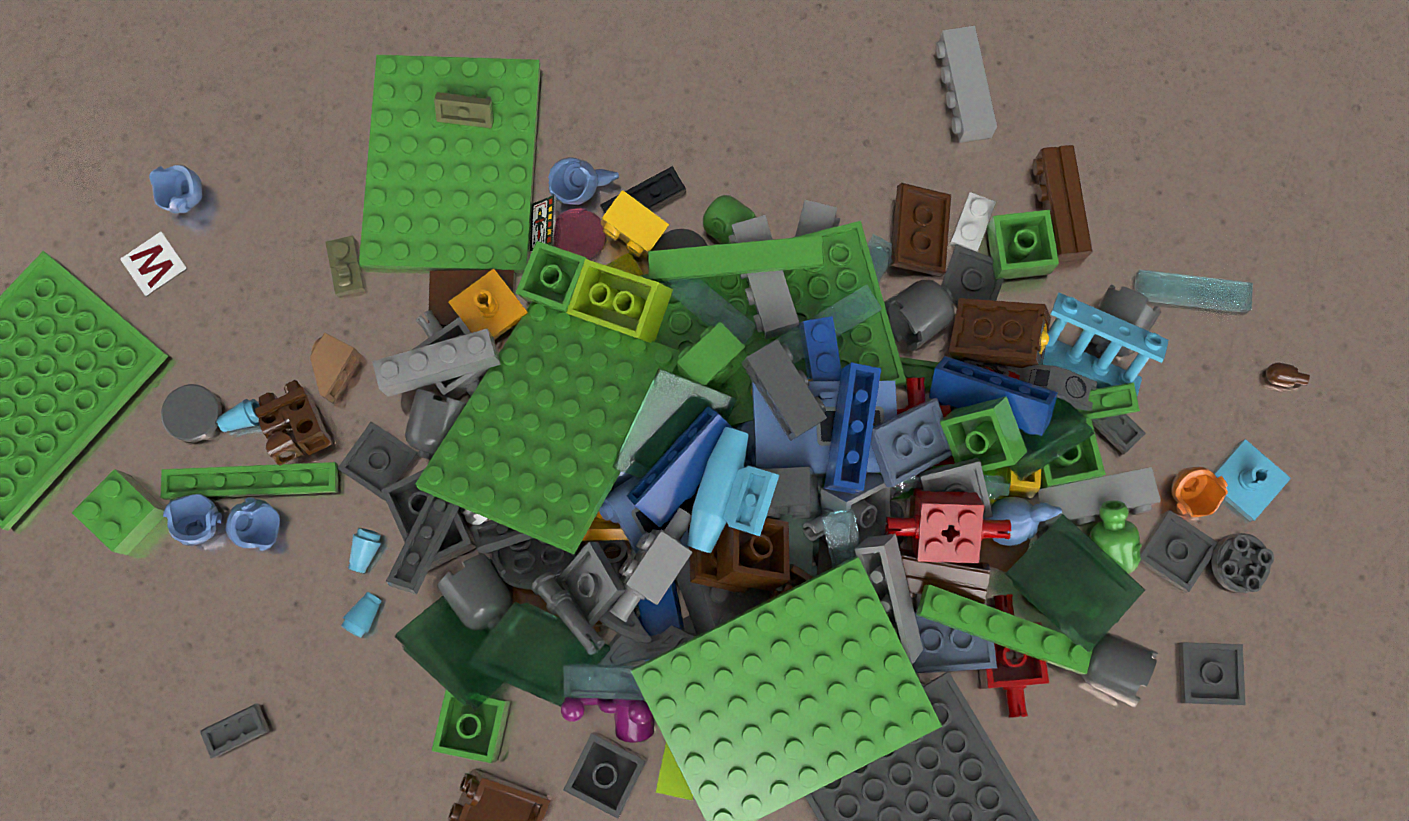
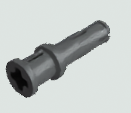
(560, 603)

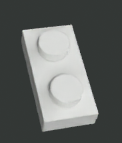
(973, 222)

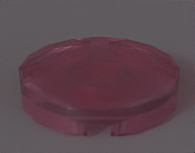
(579, 233)

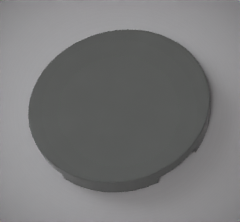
(529, 559)

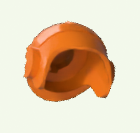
(1198, 491)

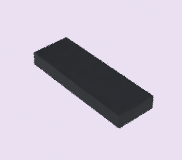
(654, 191)

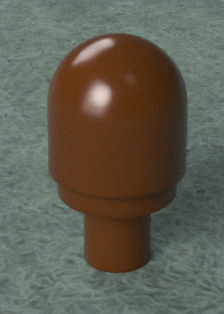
(1285, 375)

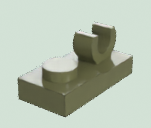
(463, 110)
(345, 266)

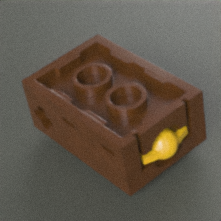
(1000, 332)

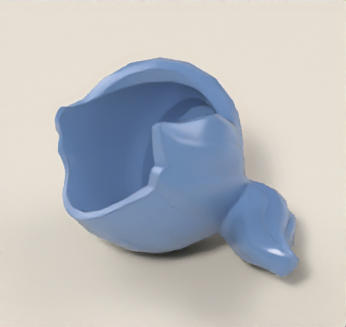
(576, 180)
(1023, 517)

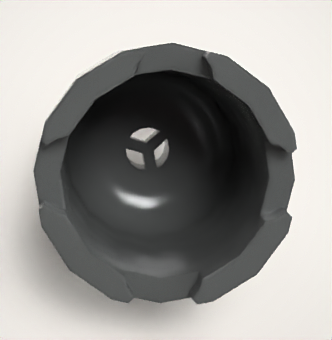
(1129, 307)
(919, 312)
(430, 421)
(477, 593)
(1120, 668)

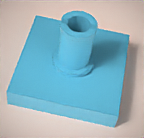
(1250, 479)

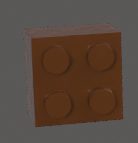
(754, 559)

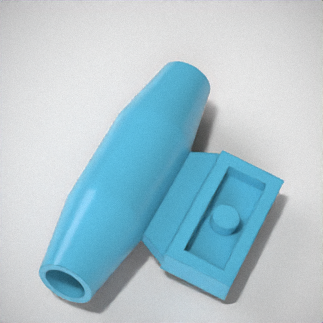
(730, 493)

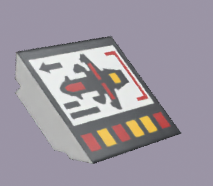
(543, 222)

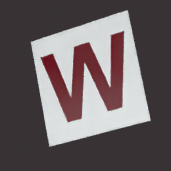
(153, 263)

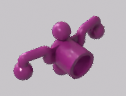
(632, 717)

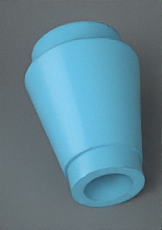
(240, 416)
(363, 548)
(361, 615)

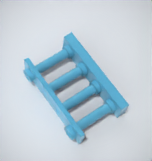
(1109, 327)

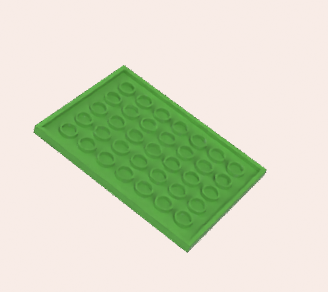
(447, 189)
(812, 290)
(62, 377)
(547, 426)
(786, 696)

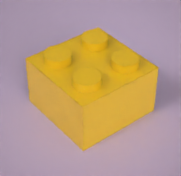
(633, 224)

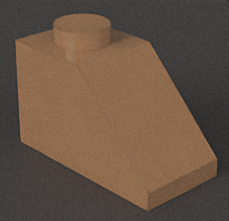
(332, 365)

